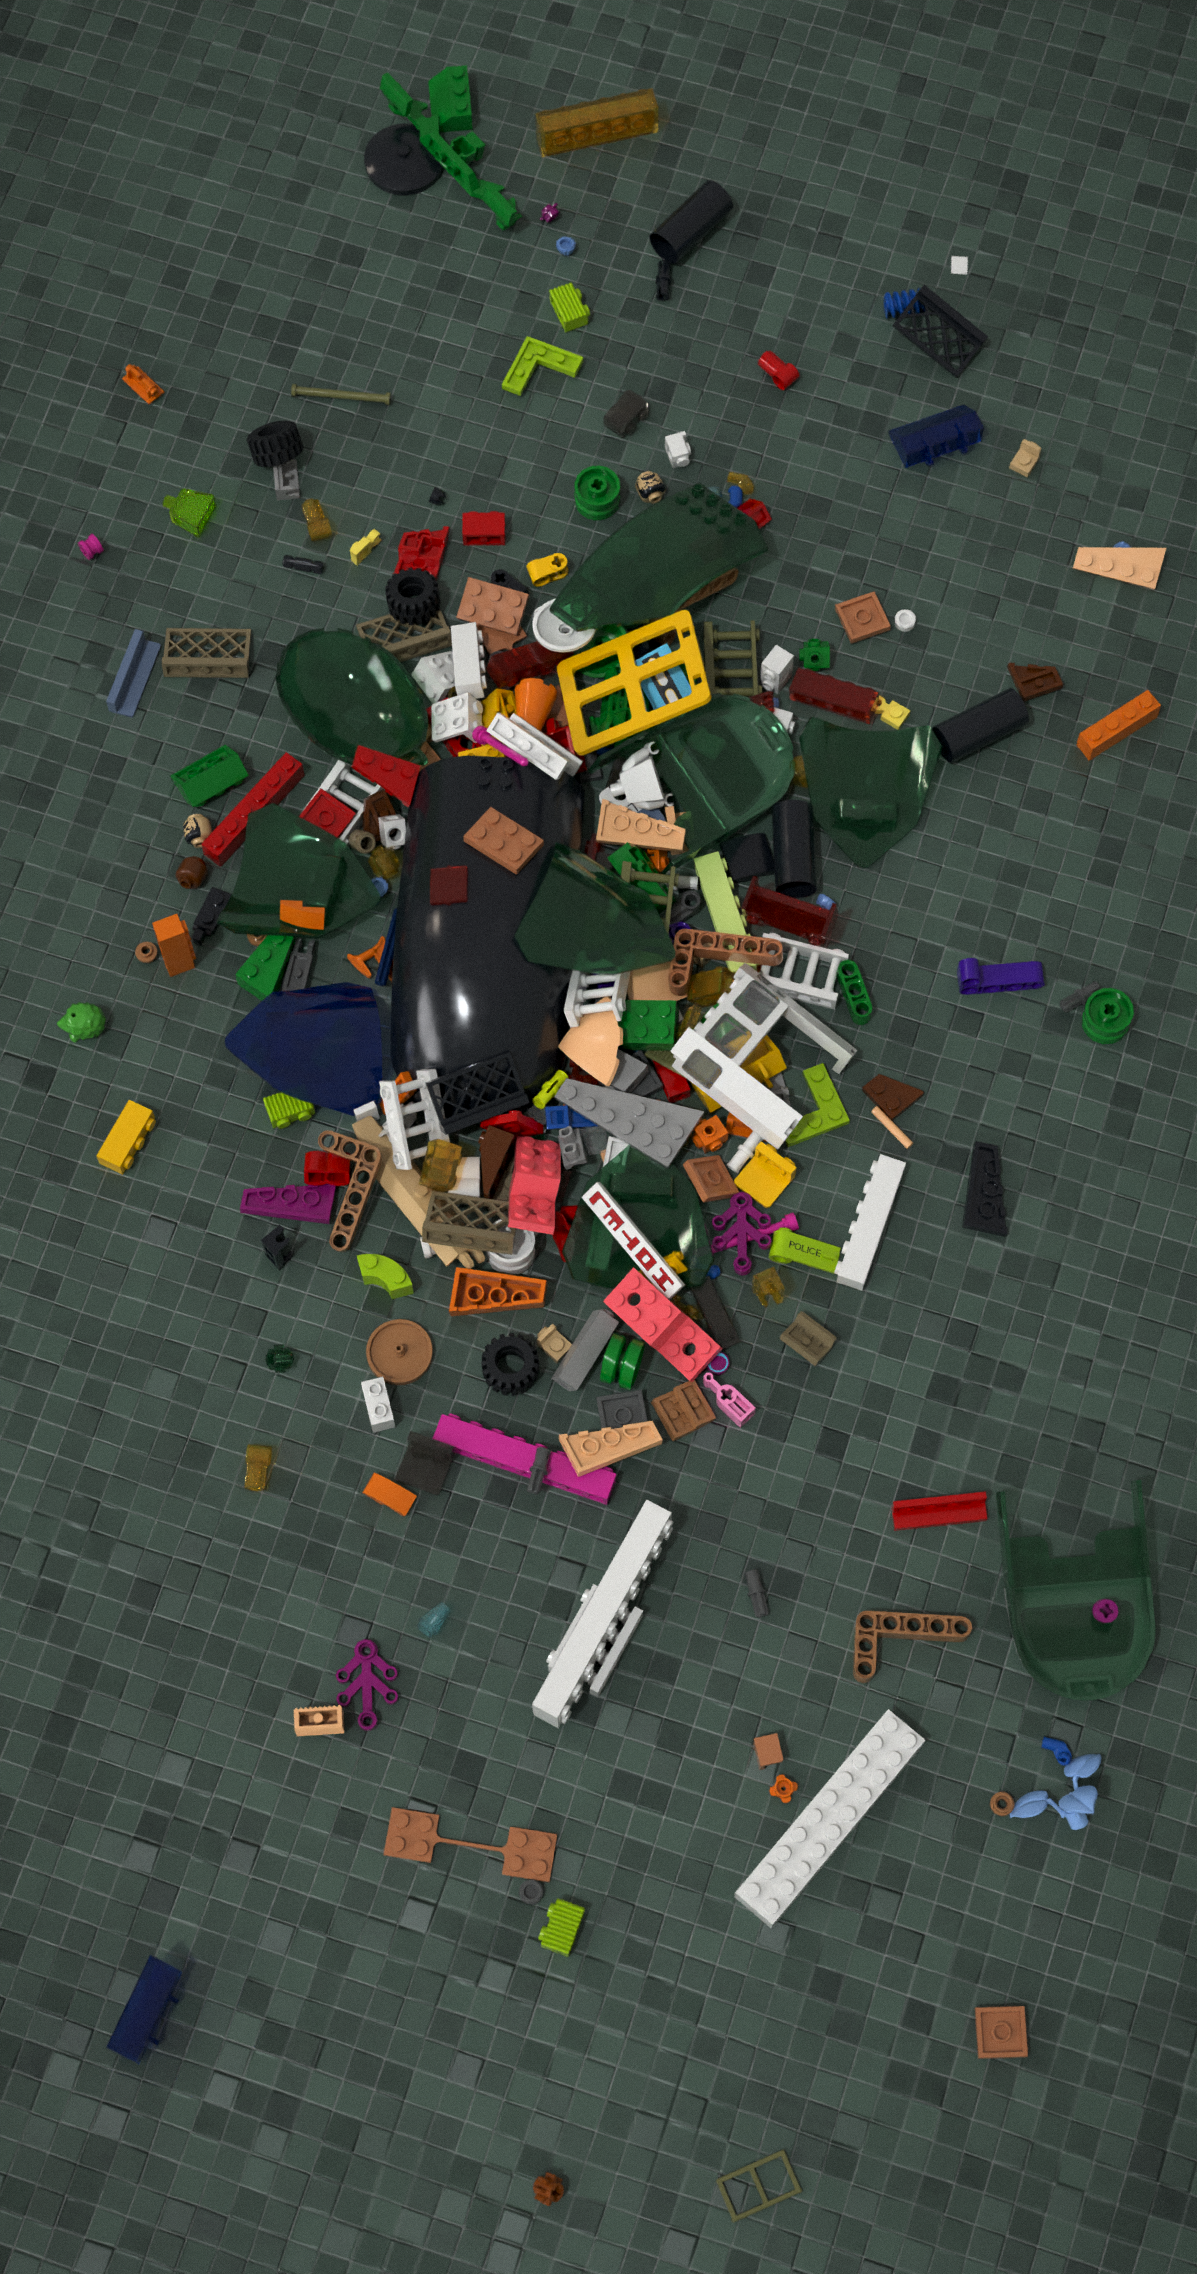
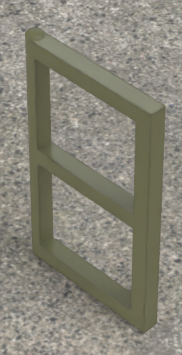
(766, 2203)

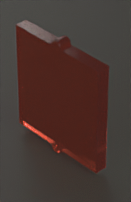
(448, 885)

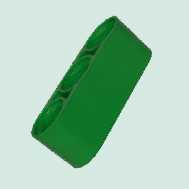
(854, 982)

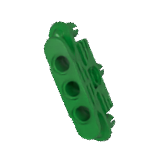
(616, 707)

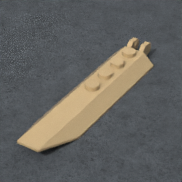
(408, 1194)

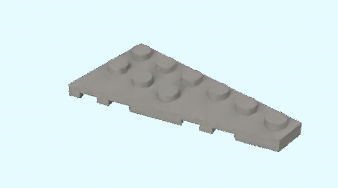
(642, 1122)

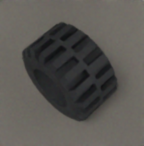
(275, 443)
(412, 583)
(510, 1346)

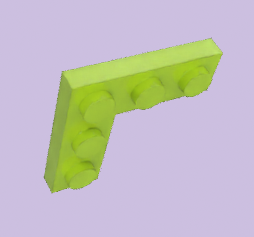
(534, 353)
(830, 1113)

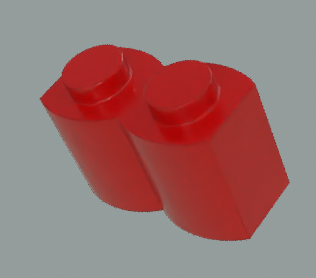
(326, 1168)

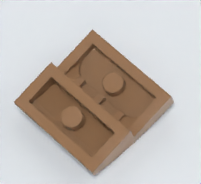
(683, 1410)

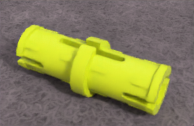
(543, 1097)

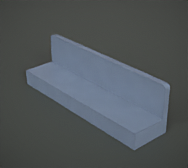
(133, 675)

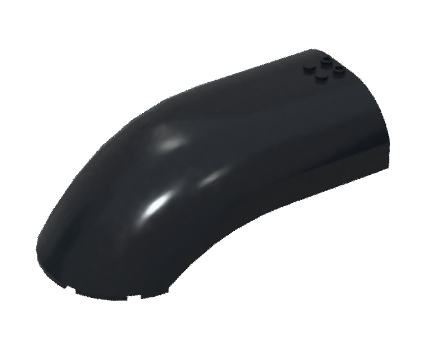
(457, 967)

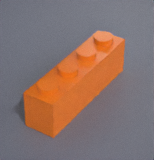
(1118, 725)
(174, 944)

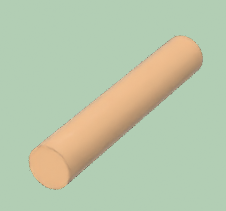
(890, 1125)

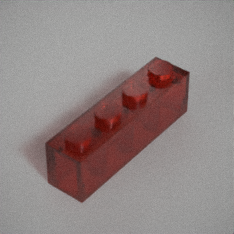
(524, 663)
(834, 695)

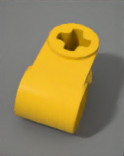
(546, 569)

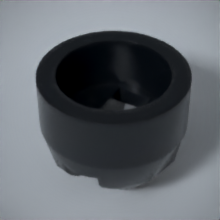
(435, 496)

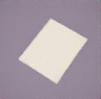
(959, 265)

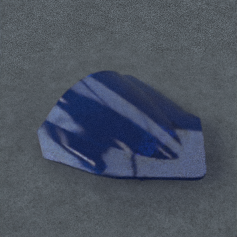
(315, 1045)

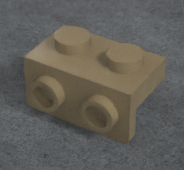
(808, 1338)

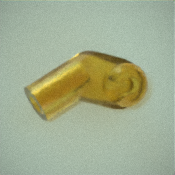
(742, 480)

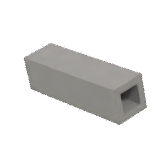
(585, 1349)

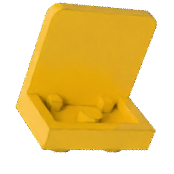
(766, 1175)

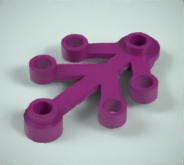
(740, 1229)
(366, 1681)

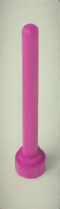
(482, 737)
(787, 1222)

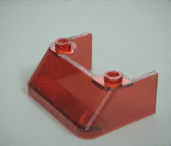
(788, 914)

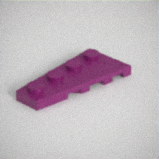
(295, 1203)

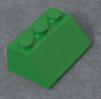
(451, 99)
(210, 776)

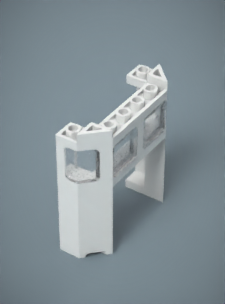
(718, 1047)

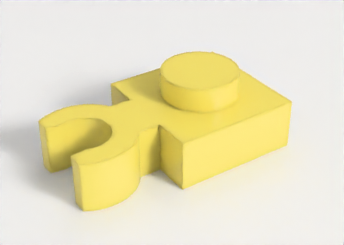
(362, 548)
(892, 713)

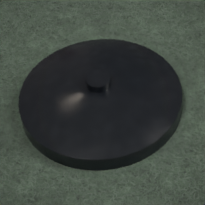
(400, 162)

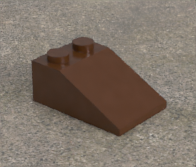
(496, 1152)

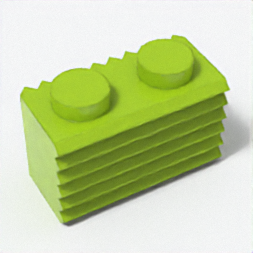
(568, 307)
(286, 1109)
(562, 1927)

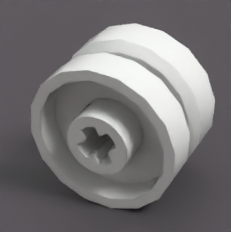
(522, 1255)

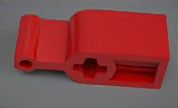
(674, 1085)

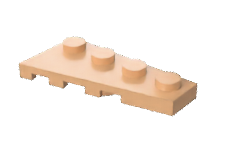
(1127, 565)
(620, 825)
(601, 1448)

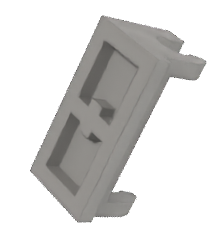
(286, 480)

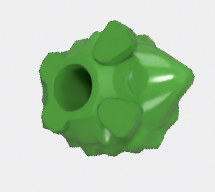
(83, 1021)

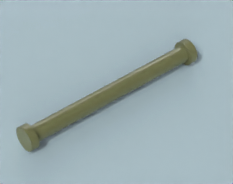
(340, 394)

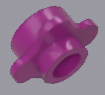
(549, 212)

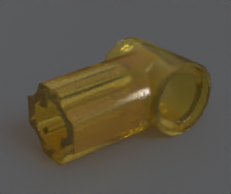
(317, 524)
(257, 1461)

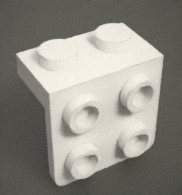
(435, 675)
(456, 717)

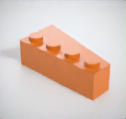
(494, 1292)

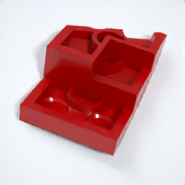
(422, 550)

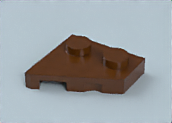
(1034, 680)
(376, 806)
(891, 1095)

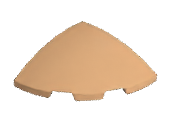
(652, 984)
(595, 1044)

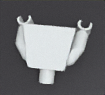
(641, 781)

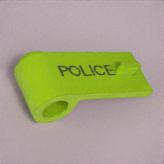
(803, 1250)

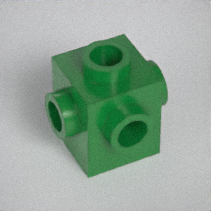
(815, 654)

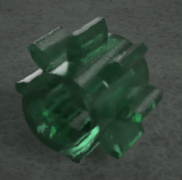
(279, 1358)

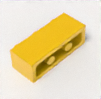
(126, 1137)

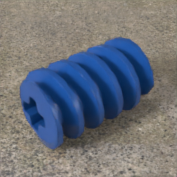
(899, 303)

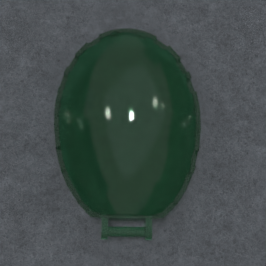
(351, 695)

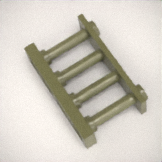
(712, 654)
(629, 875)

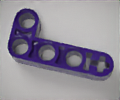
(998, 977)

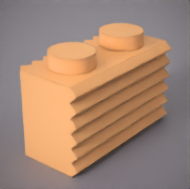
(319, 1720)

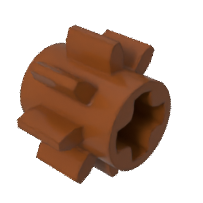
(548, 2189)

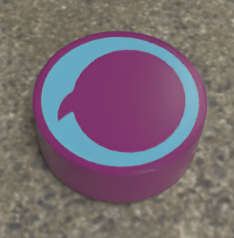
(719, 1364)

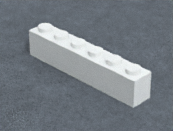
(870, 1223)

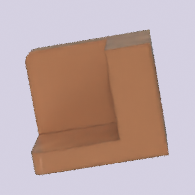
(767, 1750)

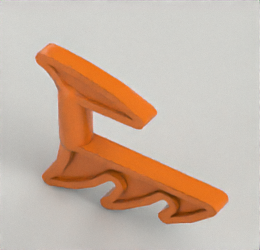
(376, 952)

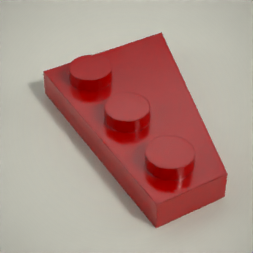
(391, 773)

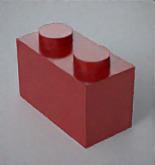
(483, 528)

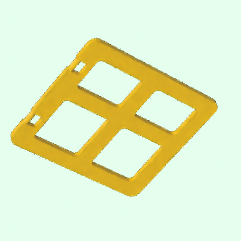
(631, 679)

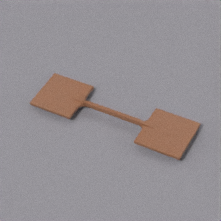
(497, 641)
(526, 1854)

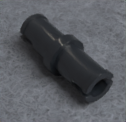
(663, 280)

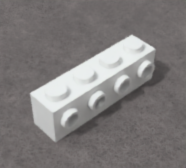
(467, 659)

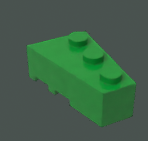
(266, 966)

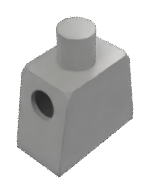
(628, 1074)

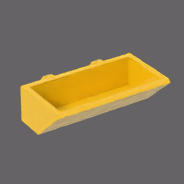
(761, 1064)

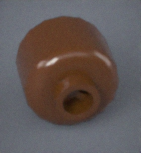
(191, 872)

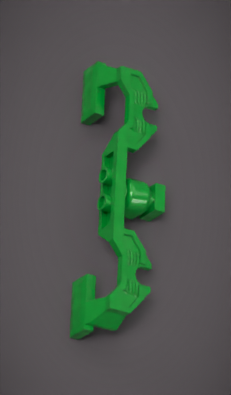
(452, 157)

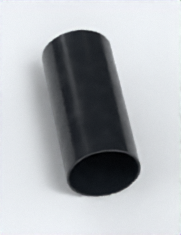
(691, 221)
(981, 724)
(794, 848)

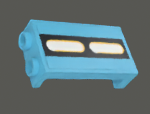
(667, 685)

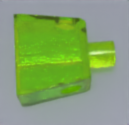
(191, 510)

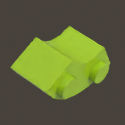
(385, 1273)

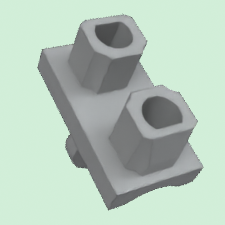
(571, 1147)

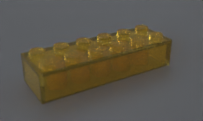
(596, 122)

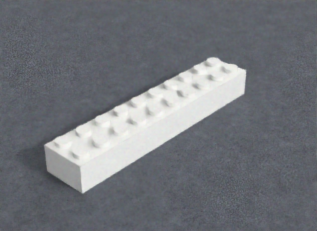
(602, 1614)
(829, 1818)

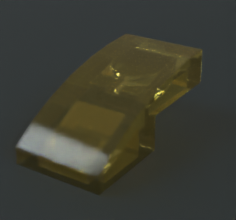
(689, 1020)

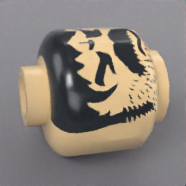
(650, 487)
(196, 829)

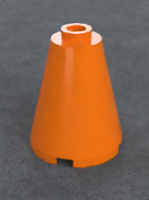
(534, 701)

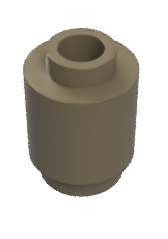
(362, 841)

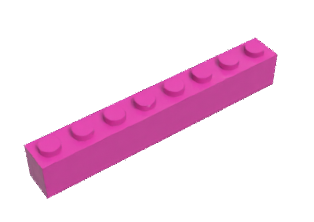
(518, 1456)

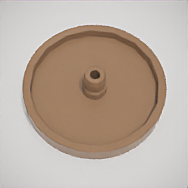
(399, 1352)

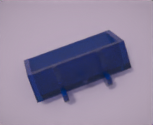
(937, 435)
(144, 2010)

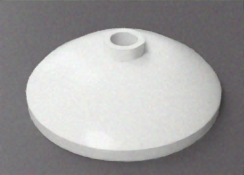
(550, 631)

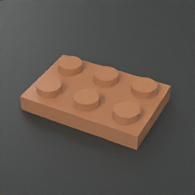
(493, 606)
(503, 840)

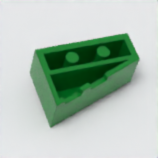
(641, 863)

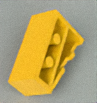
(498, 701)

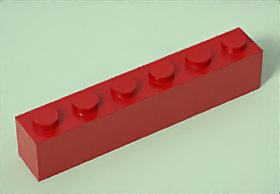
(270, 789)

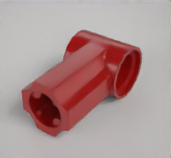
(781, 373)

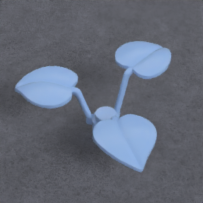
(1070, 1806)

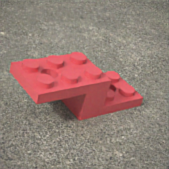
(534, 1185)
(662, 1324)

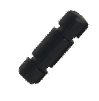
(303, 564)

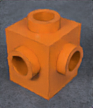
(710, 1134)

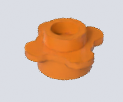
(782, 1781)

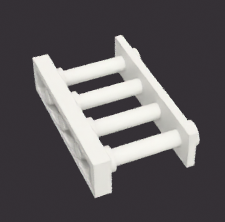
(534, 745)
(331, 785)
(805, 991)
(578, 994)
(389, 1093)
(609, 1659)

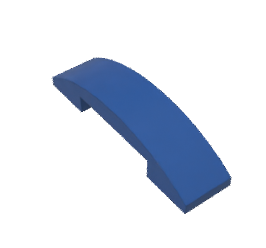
(562, 1116)

